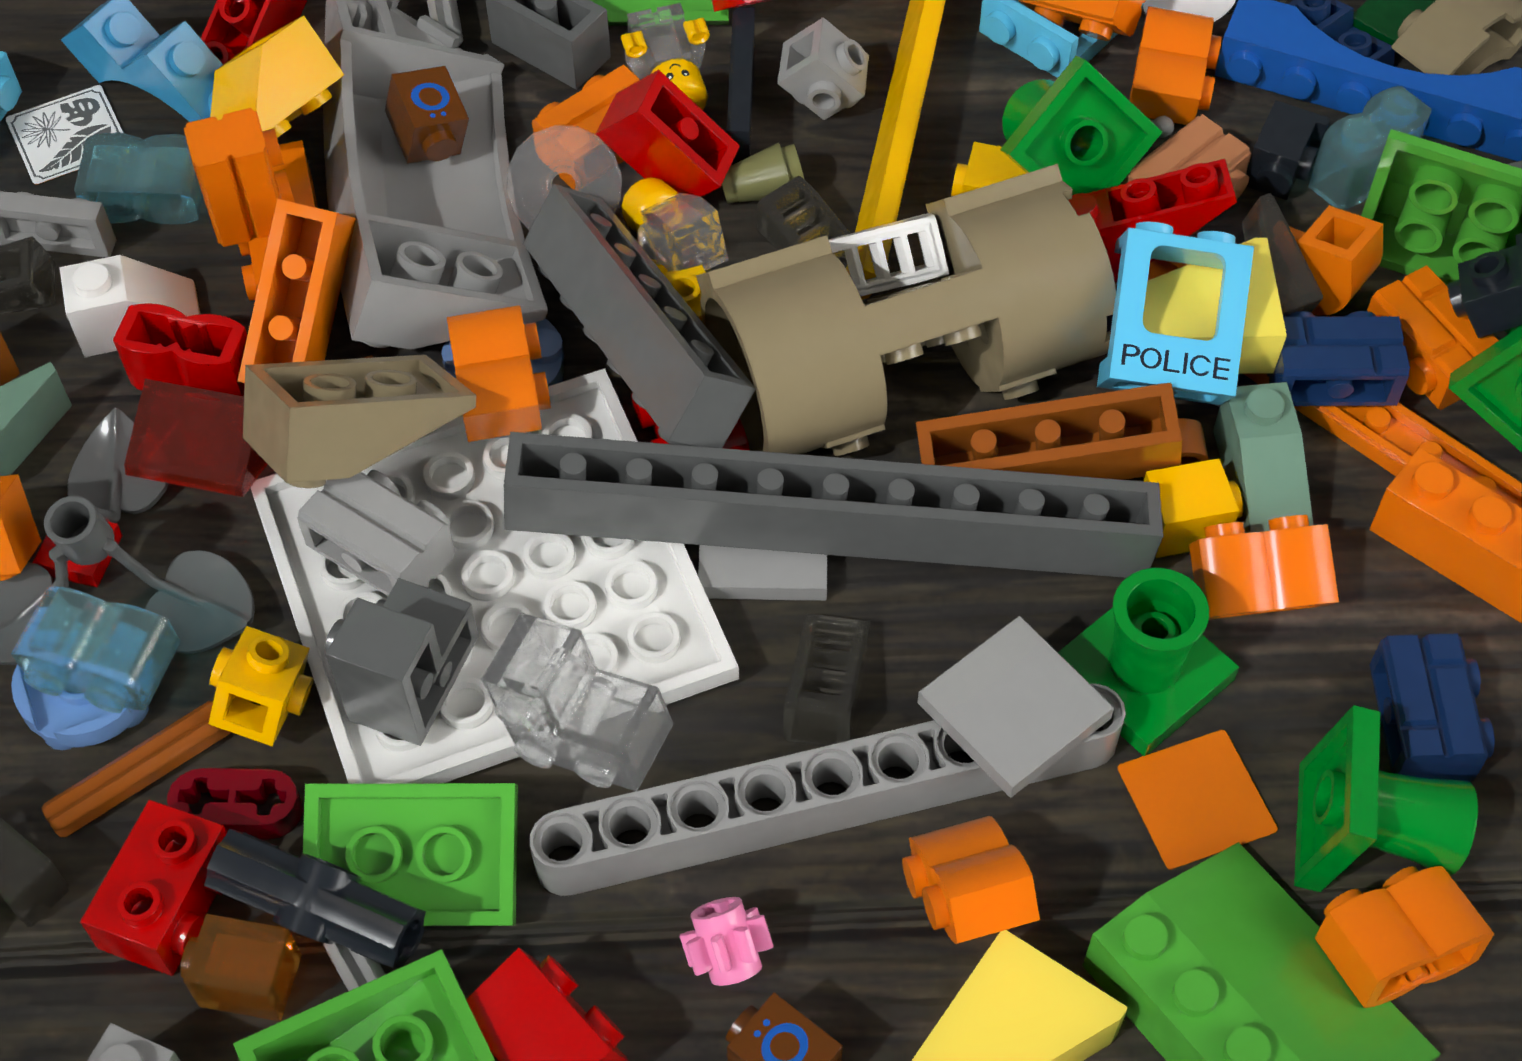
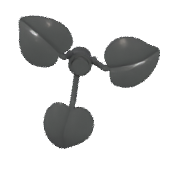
(201, 590)

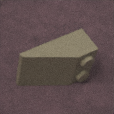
(346, 413)

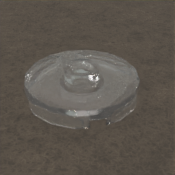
(555, 152)

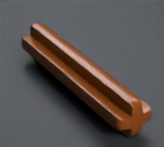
(132, 771)

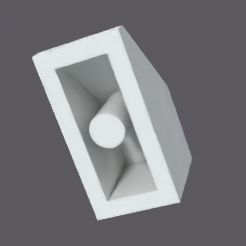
(104, 288)

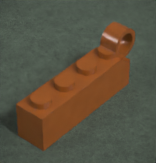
(1080, 436)

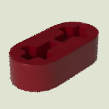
(236, 799)

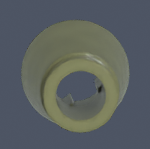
(761, 173)

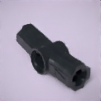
(316, 898)

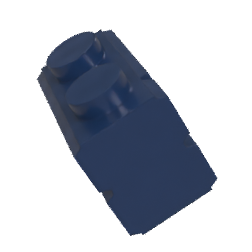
(1343, 360)
(1430, 707)

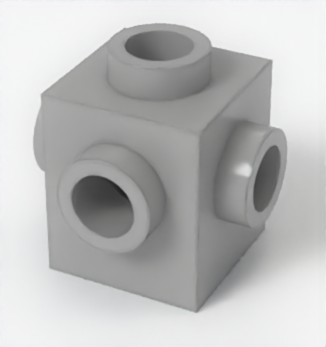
(823, 69)

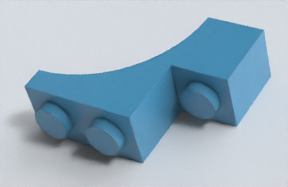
(124, 47)

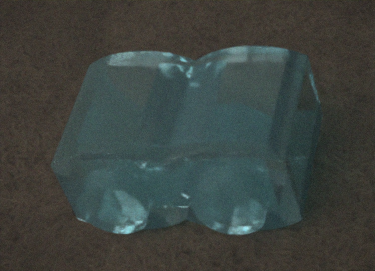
(1356, 143)
(140, 178)
(95, 649)

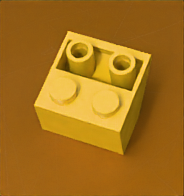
(277, 77)

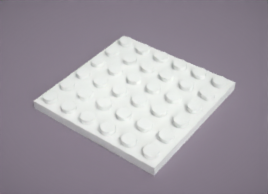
(627, 596)

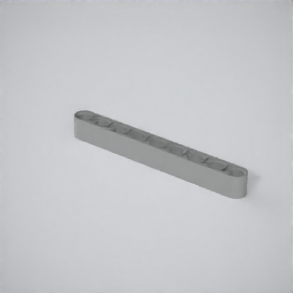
(793, 784)

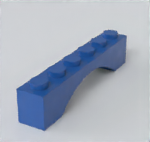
(1286, 54)

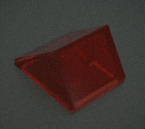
(192, 440)

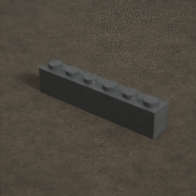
(638, 320)

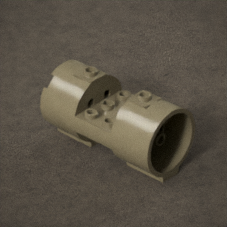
(1018, 304)

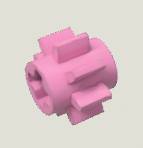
(726, 941)

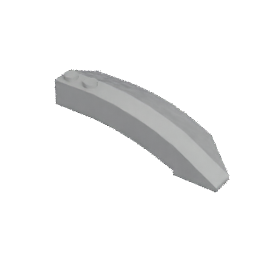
(425, 232)

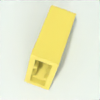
(1188, 301)
(1023, 1010)

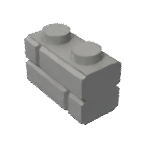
(376, 531)

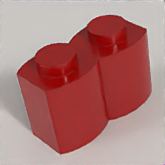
(180, 349)

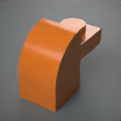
(1341, 255)

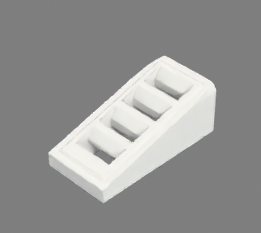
(931, 246)

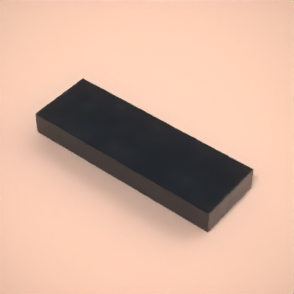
(741, 80)

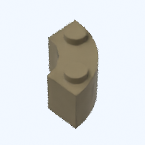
(1461, 35)

